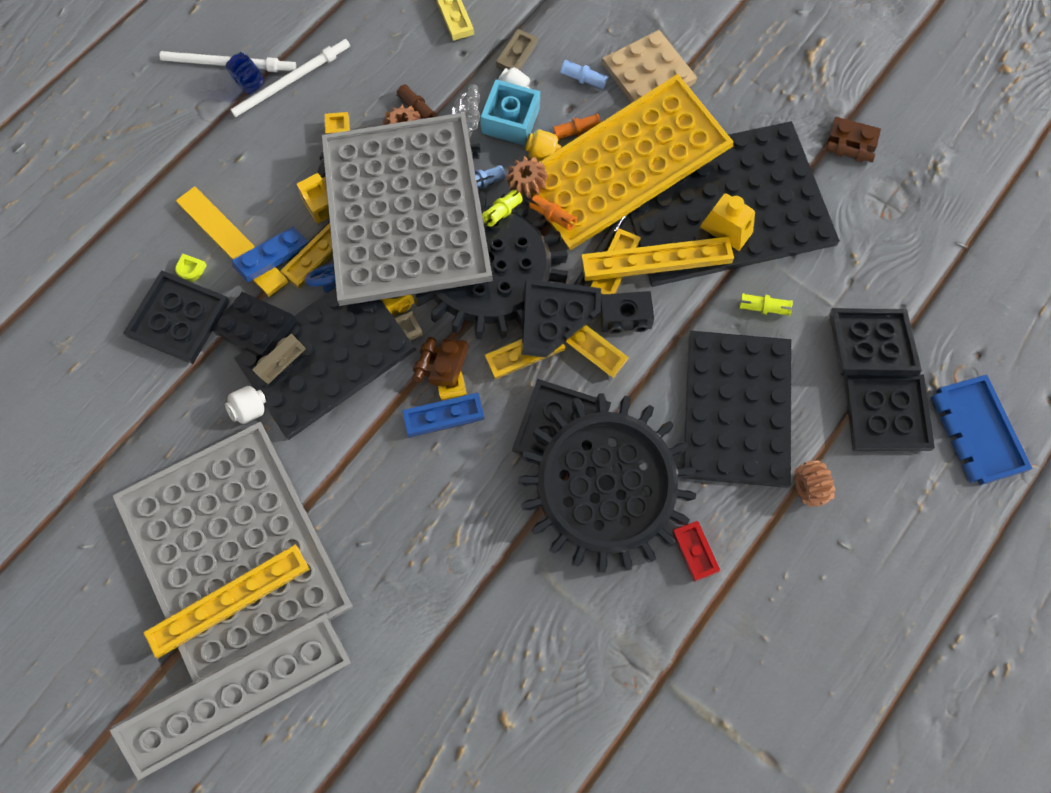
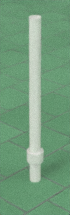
(327, 55)
(270, 64)

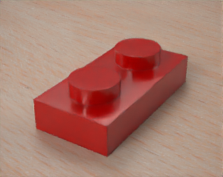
(696, 551)

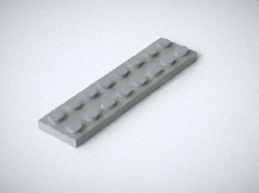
(230, 696)

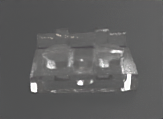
(469, 103)

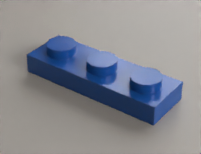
(269, 254)
(443, 414)

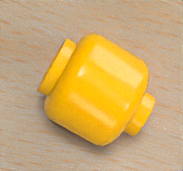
(541, 144)

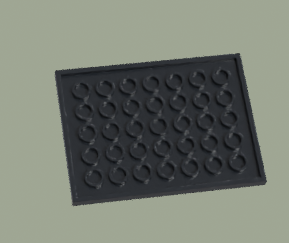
(772, 179)

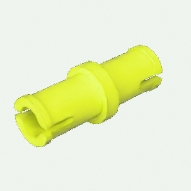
(502, 208)
(766, 304)

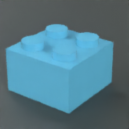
(510, 112)

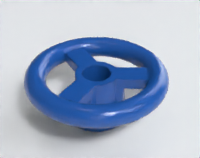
(322, 276)

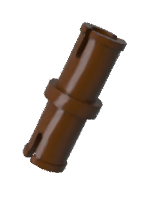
(416, 101)

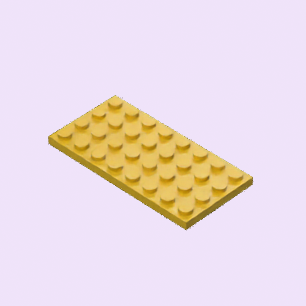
(631, 158)

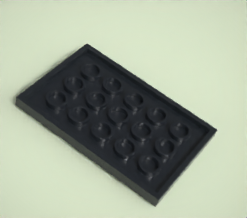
(342, 355)
(738, 409)

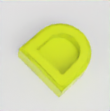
(190, 268)

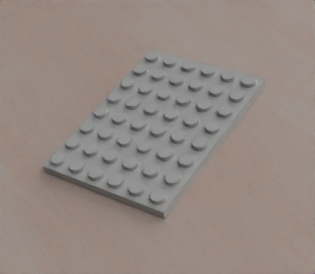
(404, 209)
(214, 523)

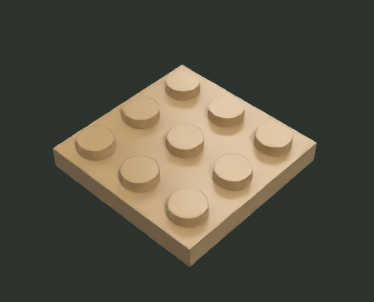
(646, 65)

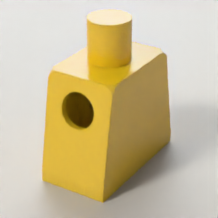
(730, 219)

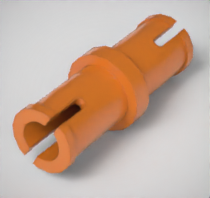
(576, 126)
(553, 212)

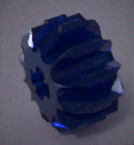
(245, 72)

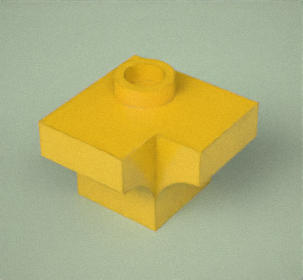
(315, 197)

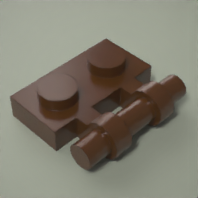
(855, 135)
(447, 364)

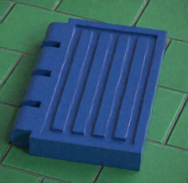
(981, 430)

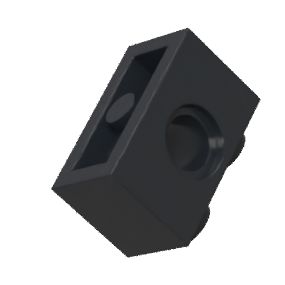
(636, 303)

